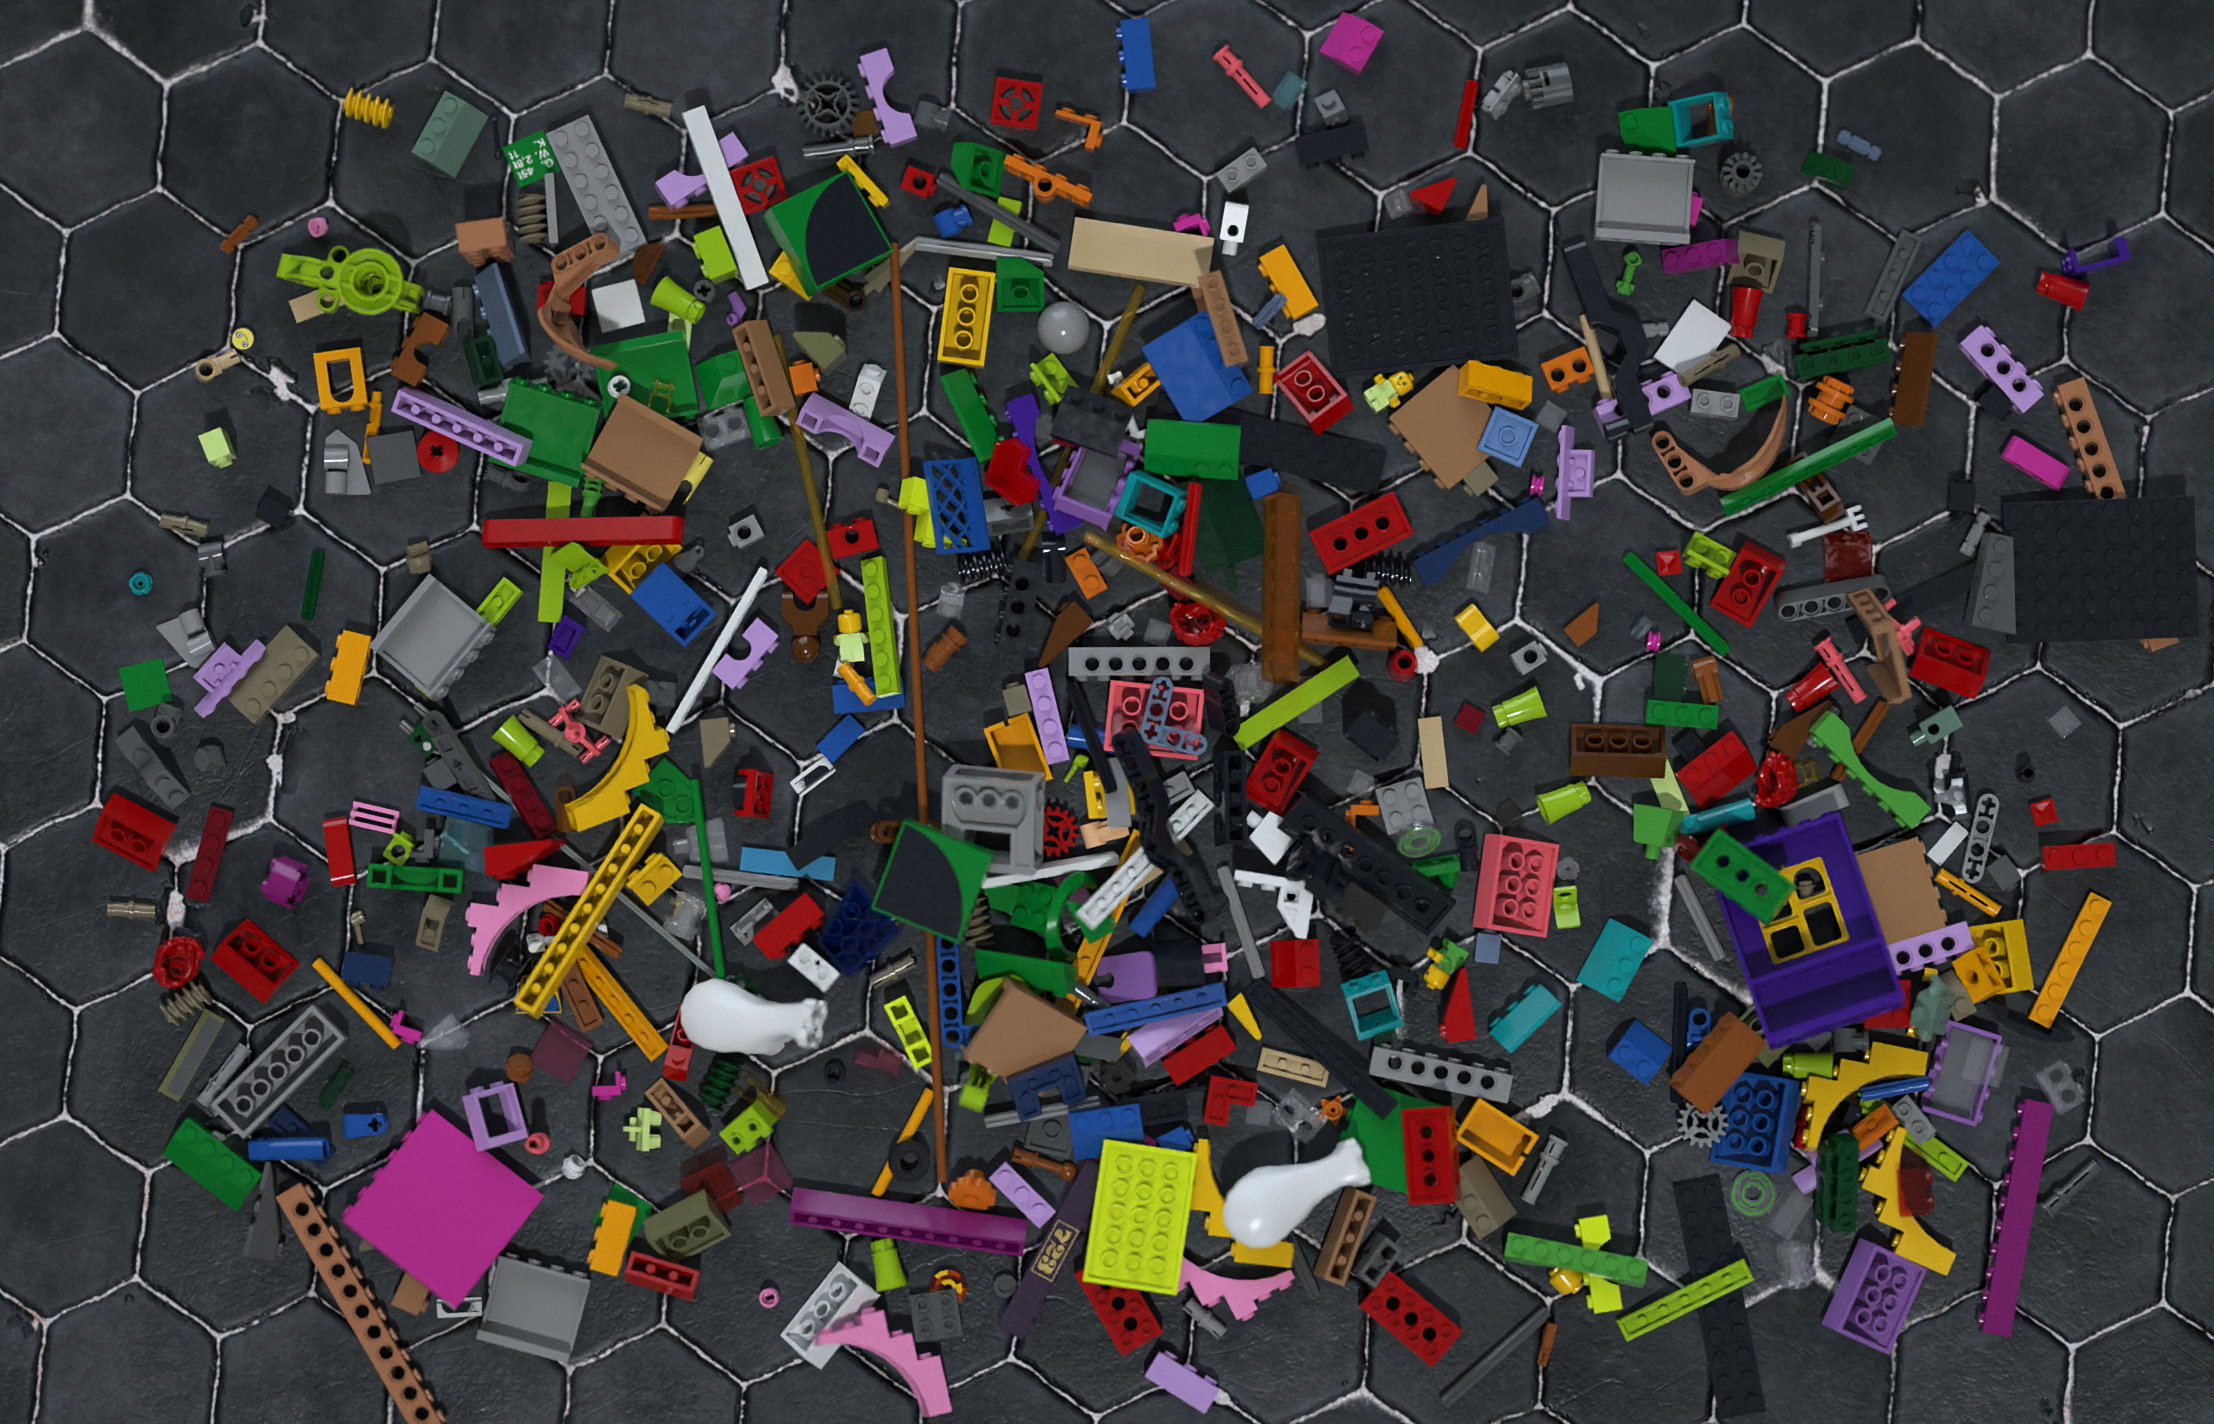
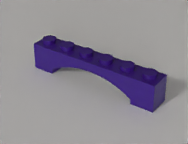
(1024, 415)

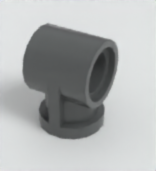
(931, 116)
(1528, 286)
(212, 559)
(661, 693)
(166, 713)
(1850, 1040)

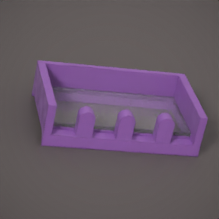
(1095, 483)
(1948, 1092)

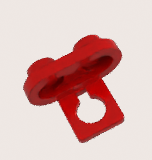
(1169, 555)

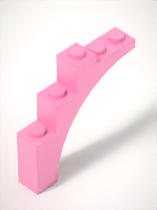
(490, 920)
(1237, 1292)
(923, 1375)

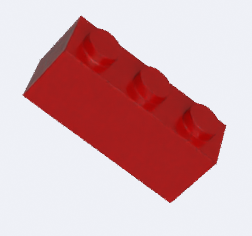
(2077, 856)
(1198, 1054)
(662, 1276)

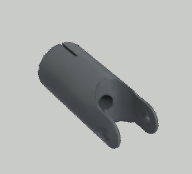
(463, 308)
(684, 562)

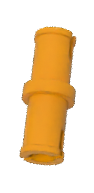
(1266, 369)
(856, 683)

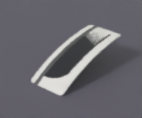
(812, 776)
(469, 1307)

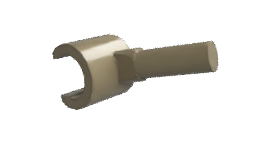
(882, 497)
(356, 919)

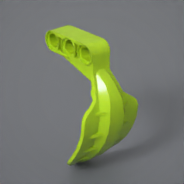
(981, 1006)

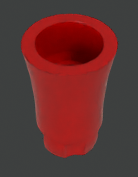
(2063, 289)
(1744, 311)
(1396, 671)
(1811, 688)

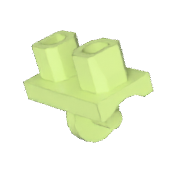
(640, 1129)

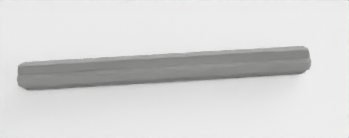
(982, 250)

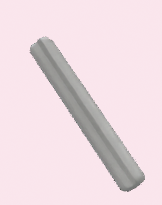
(1699, 917)

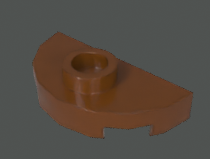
(646, 262)

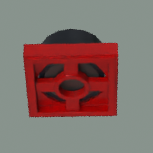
(1016, 106)
(758, 186)
(752, 793)

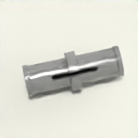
(1204, 1318)

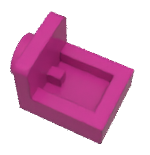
(1186, 223)
(408, 1034)
(606, 1092)

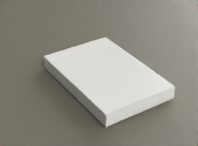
(1692, 338)

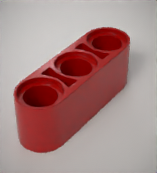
(339, 851)

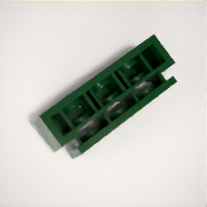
(1841, 360)
(1837, 1182)

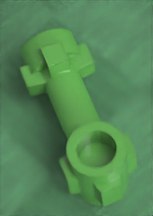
(1631, 261)

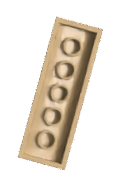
(1139, 252)

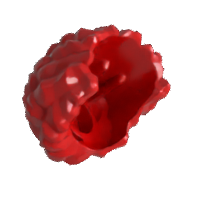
(1190, 623)
(1776, 781)
(177, 955)

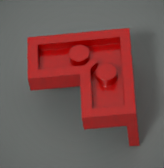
(1008, 474)
(1223, 1093)

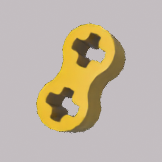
(1476, 627)

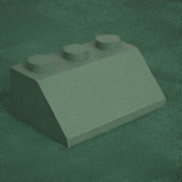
(450, 134)

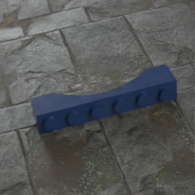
(1524, 519)

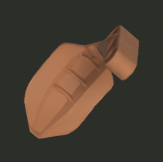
(570, 271)
(1704, 477)

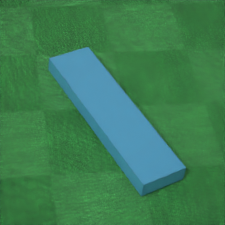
(779, 864)

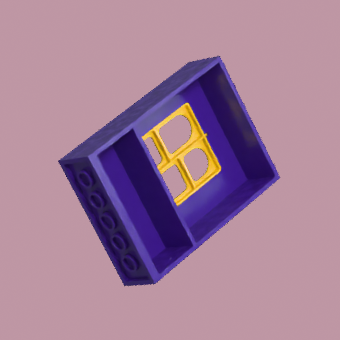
(1827, 982)

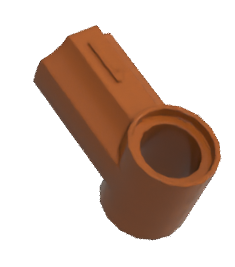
(1706, 674)

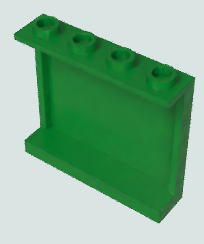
(643, 362)
(558, 426)
(1382, 1140)

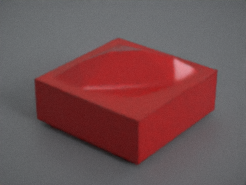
(1668, 563)
(2043, 812)

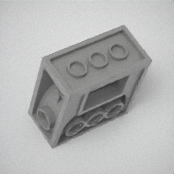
(998, 803)

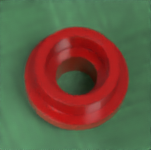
(544, 927)

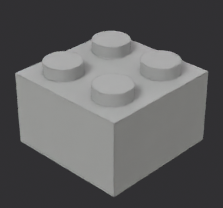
(1402, 805)

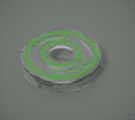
(1412, 848)
(1766, 1197)

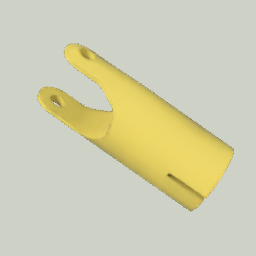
(697, 472)

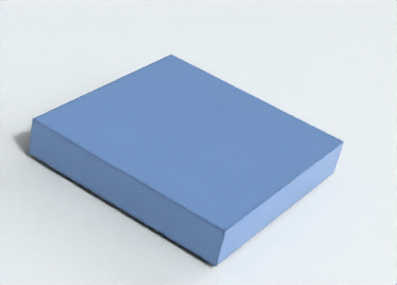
(1507, 437)

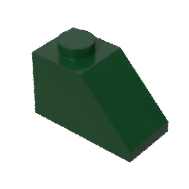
(1828, 170)

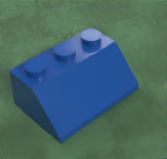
(1110, 1123)

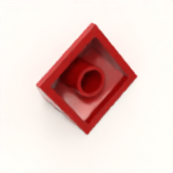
(1432, 197)

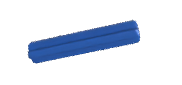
(1895, 1088)

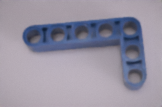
(954, 1001)

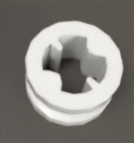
(614, 380)

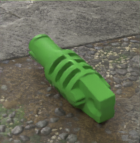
(591, 496)

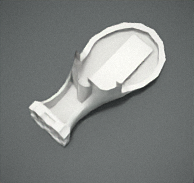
(1278, 1198)

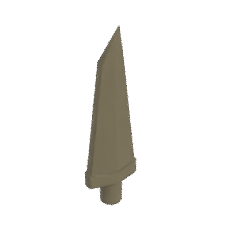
(881, 275)

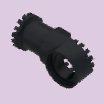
(1467, 850)

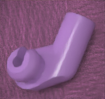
(738, 311)

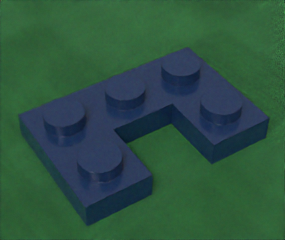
(1058, 1072)

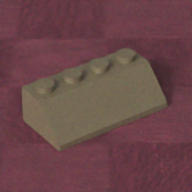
(273, 676)

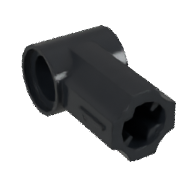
(1054, 554)

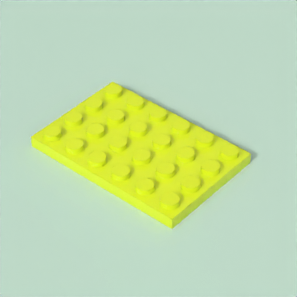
(1140, 1217)

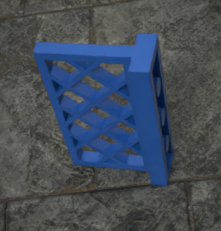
(970, 505)

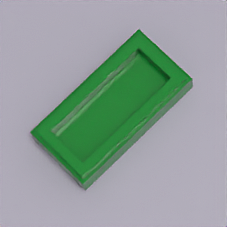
(1763, 392)

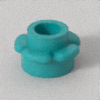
(134, 583)

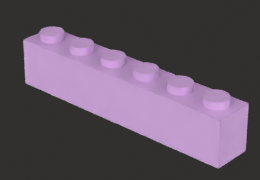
(462, 426)

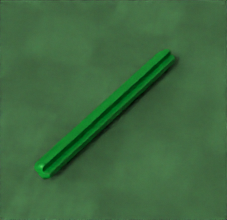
(1676, 603)

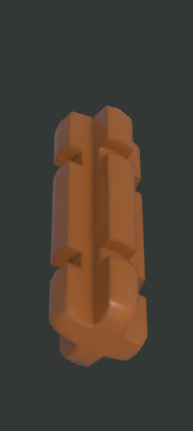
(239, 234)

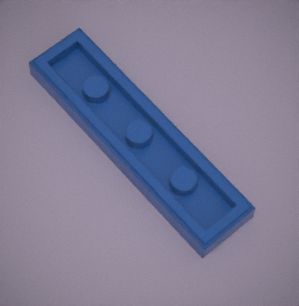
(464, 807)

